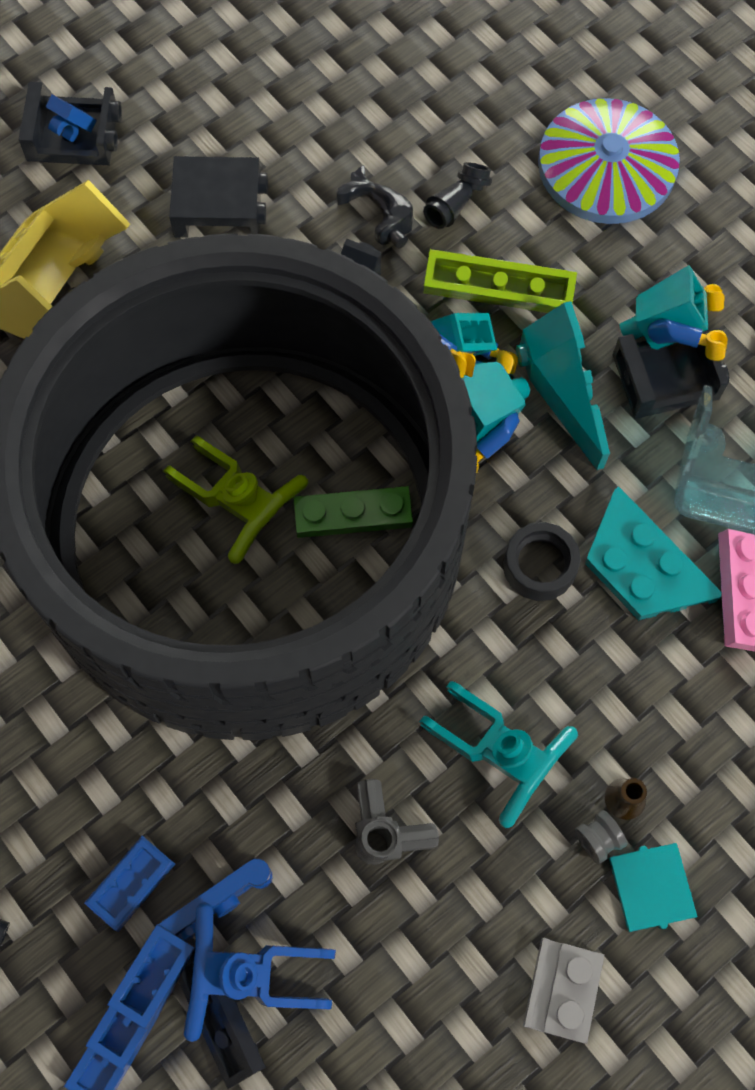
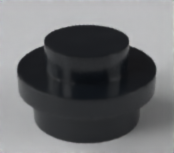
(475, 175)

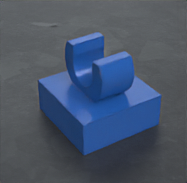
(68, 117)

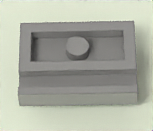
(563, 990)

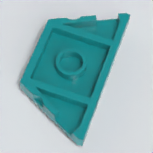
(644, 563)

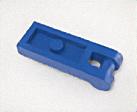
(220, 896)

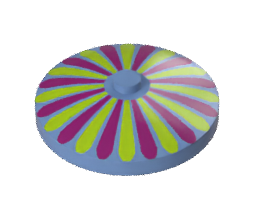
(608, 161)

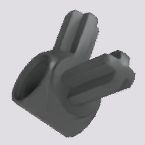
(375, 821)

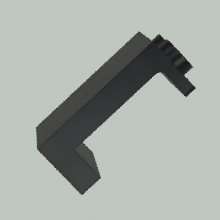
(88, 148)
(217, 193)
(666, 376)

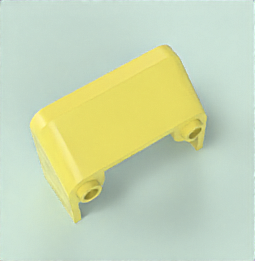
(49, 250)

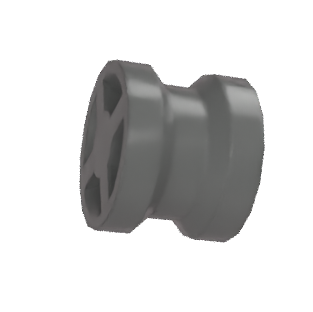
(601, 837)

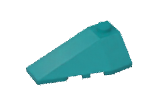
(554, 367)

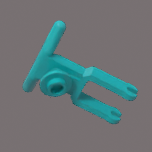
(505, 750)

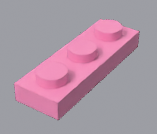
(738, 588)

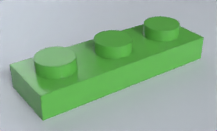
(353, 512)

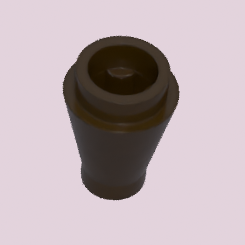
(620, 804)

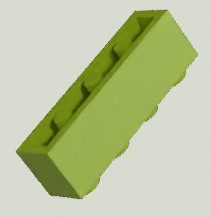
(498, 281)

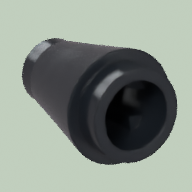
(447, 204)

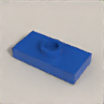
(129, 884)

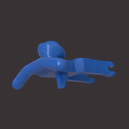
(238, 974)

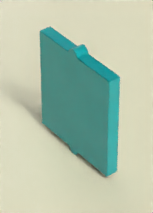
(652, 887)

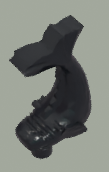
(396, 207)

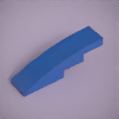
(131, 1012)

